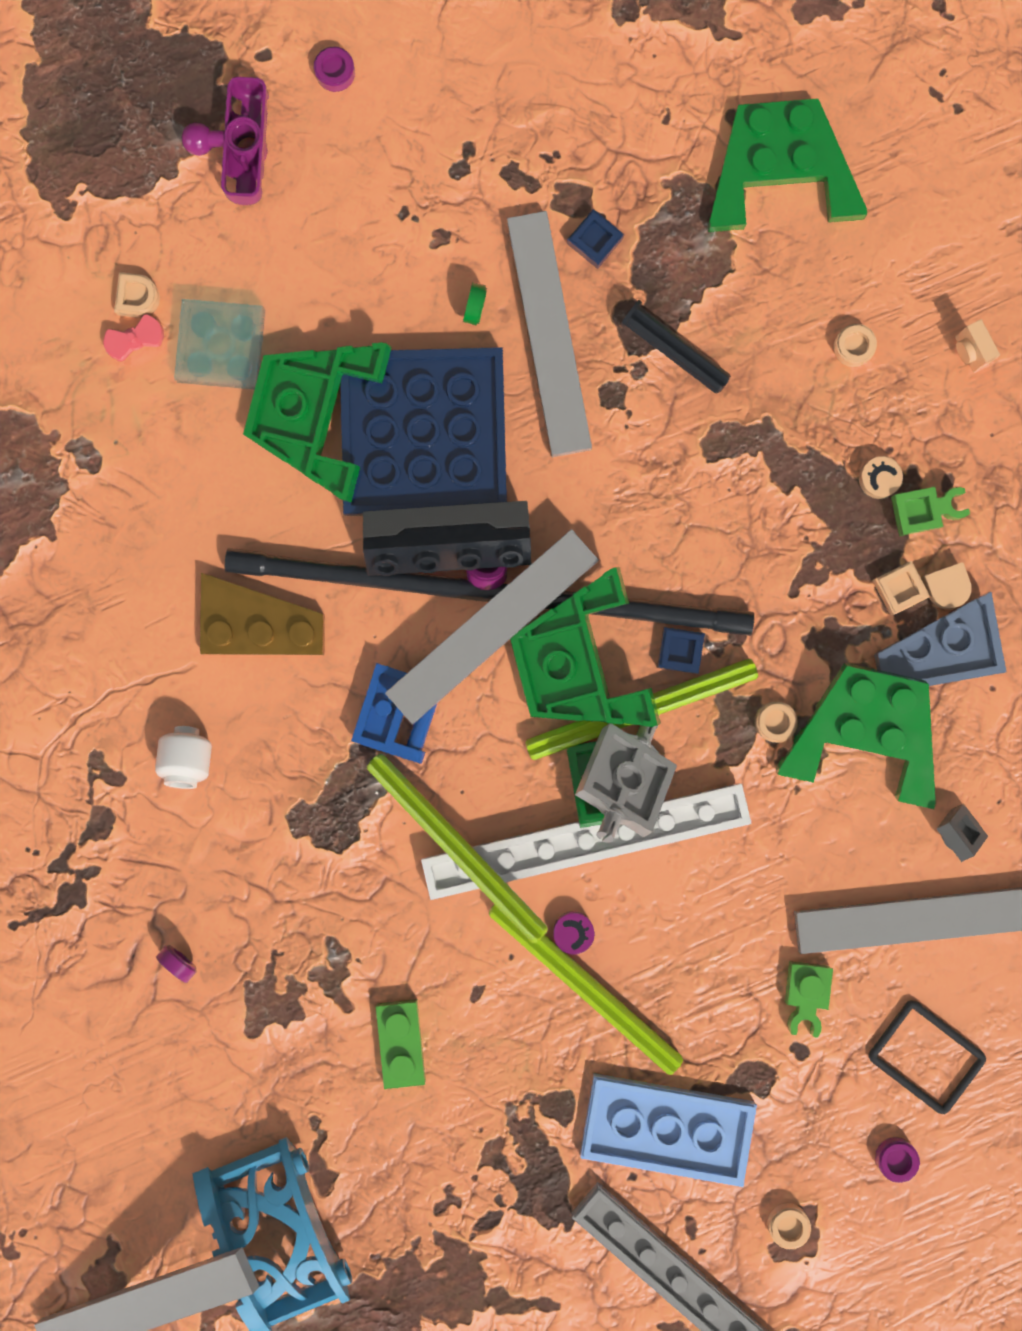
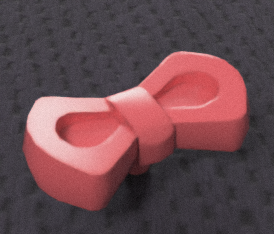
(121, 344)

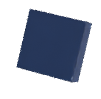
(595, 239)
(680, 650)

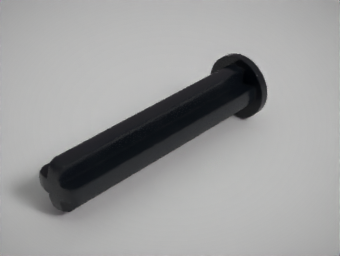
(676, 348)

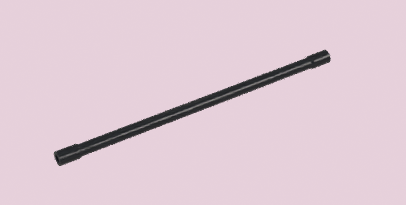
(262, 564)

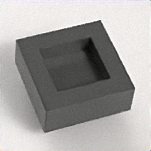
(962, 832)

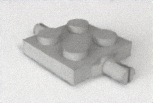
(626, 780)

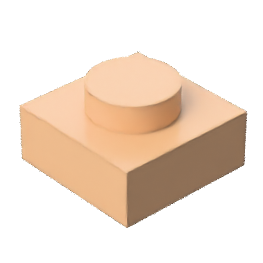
(976, 346)

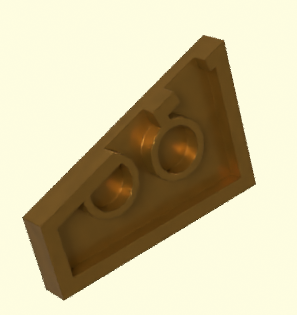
(254, 623)

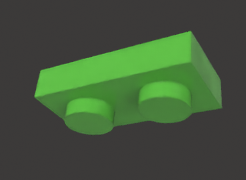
(400, 1044)

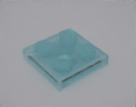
(219, 344)

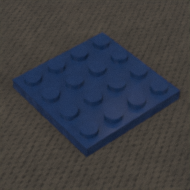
(427, 431)

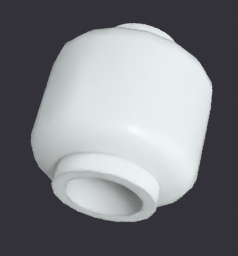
(183, 758)

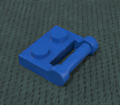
(381, 719)

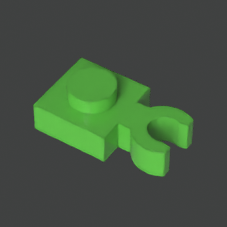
(922, 510)
(808, 990)

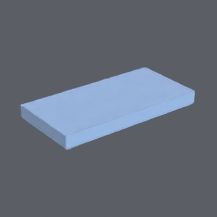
(668, 1130)

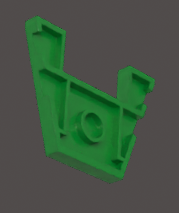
(781, 147)
(296, 405)
(563, 666)
(875, 715)

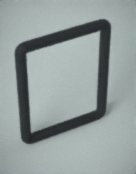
(970, 1075)

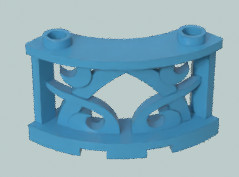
(222, 1204)

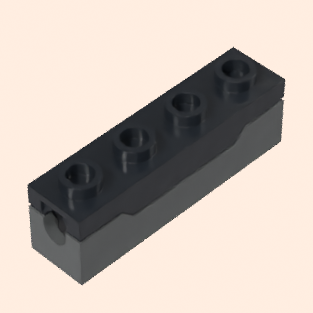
(446, 538)

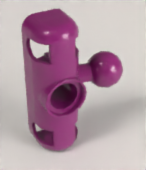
(240, 164)

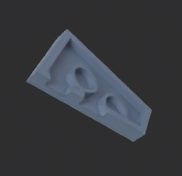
(951, 648)

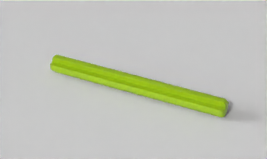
(665, 701)
(457, 848)
(596, 996)

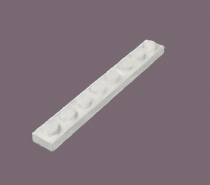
(572, 846)

